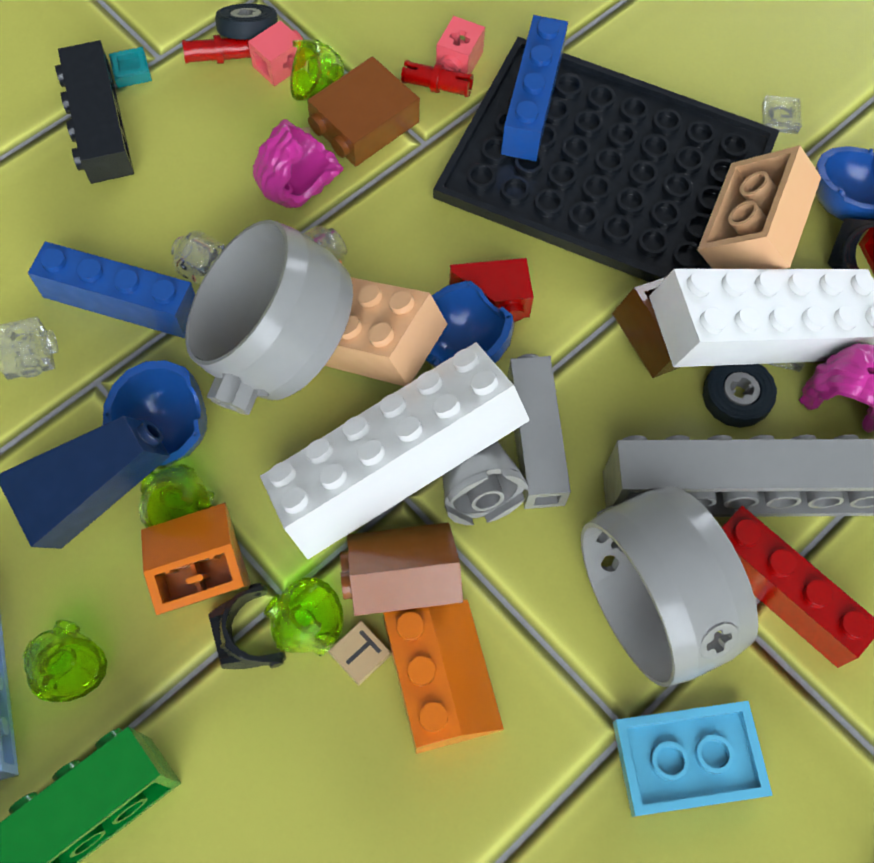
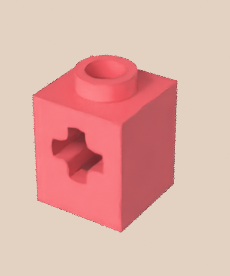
(274, 52)
(460, 54)

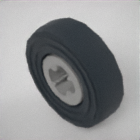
(244, 20)
(734, 411)

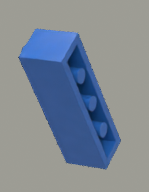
(534, 88)
(112, 288)

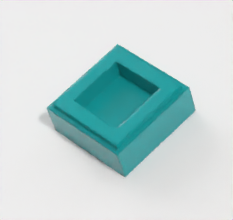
(130, 67)

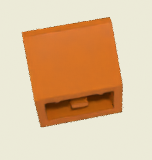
(192, 559)

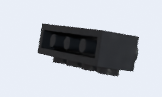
(94, 112)

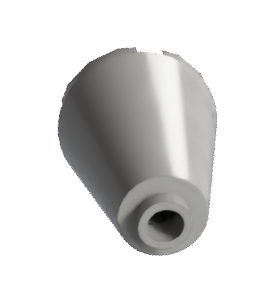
(483, 486)

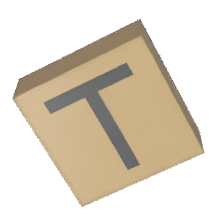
(359, 653)

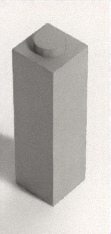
(540, 439)

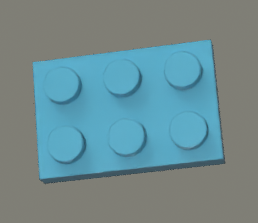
(691, 758)

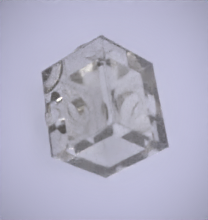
(26, 348)

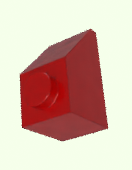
(502, 282)

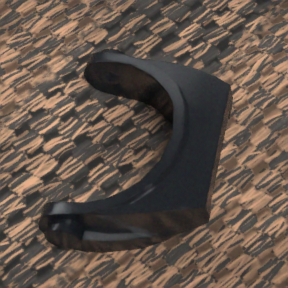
(844, 250)
(221, 623)

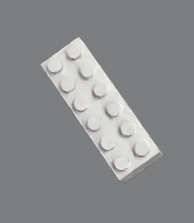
(763, 314)
(393, 449)

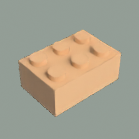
(761, 211)
(388, 332)

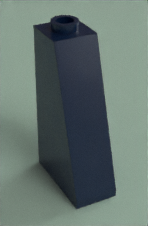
(81, 479)

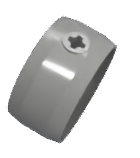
(267, 315)
(670, 585)

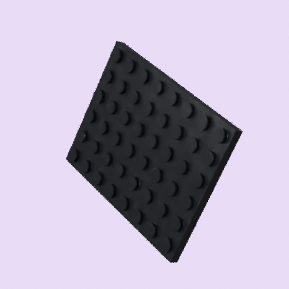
(618, 169)

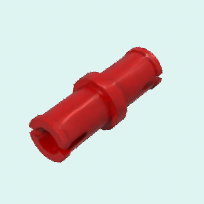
(215, 49)
(437, 78)

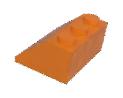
(442, 675)

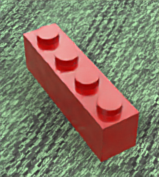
(799, 591)

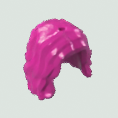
(293, 166)
(844, 374)

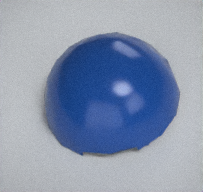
(847, 182)
(470, 320)
(167, 398)

